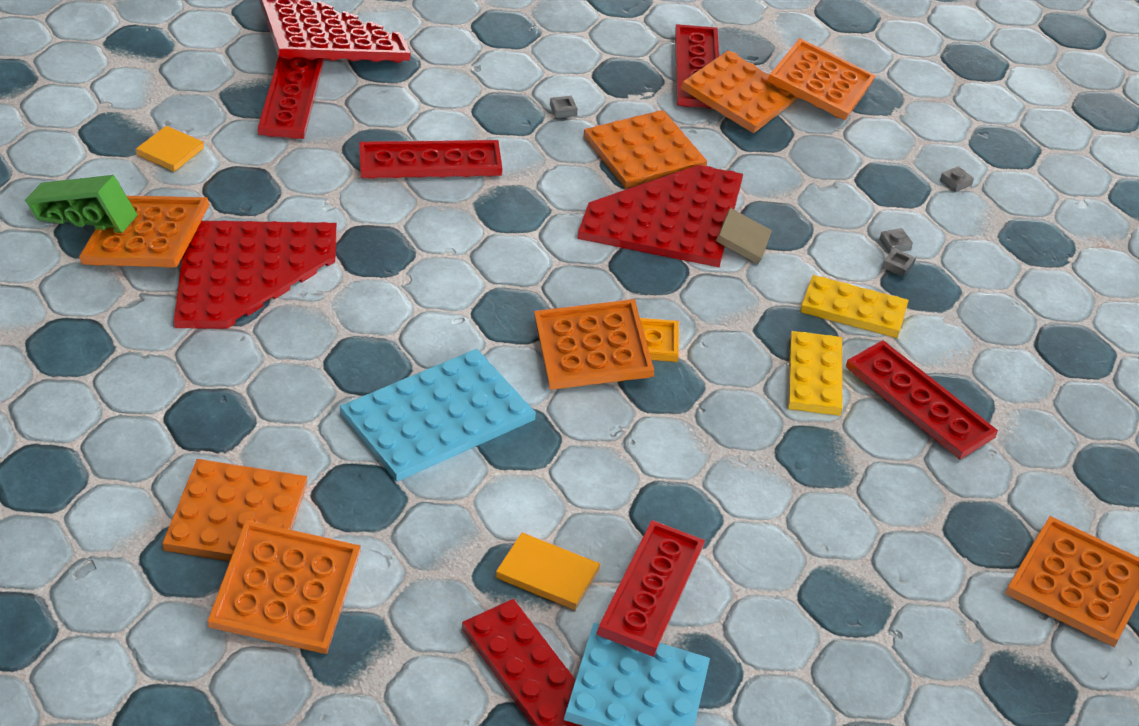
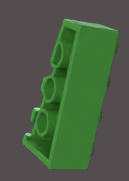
(83, 201)

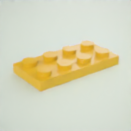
(854, 306)
(815, 373)

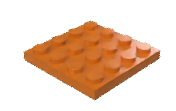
(821, 79)
(738, 91)
(643, 148)
(153, 238)
(593, 344)
(220, 501)
(1079, 581)
(285, 586)

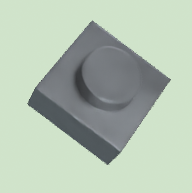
(563, 106)
(956, 178)
(896, 239)
(899, 262)

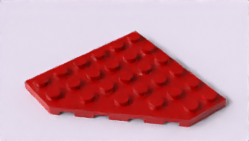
(318, 31)
(667, 216)
(244, 263)

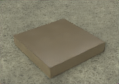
(744, 236)

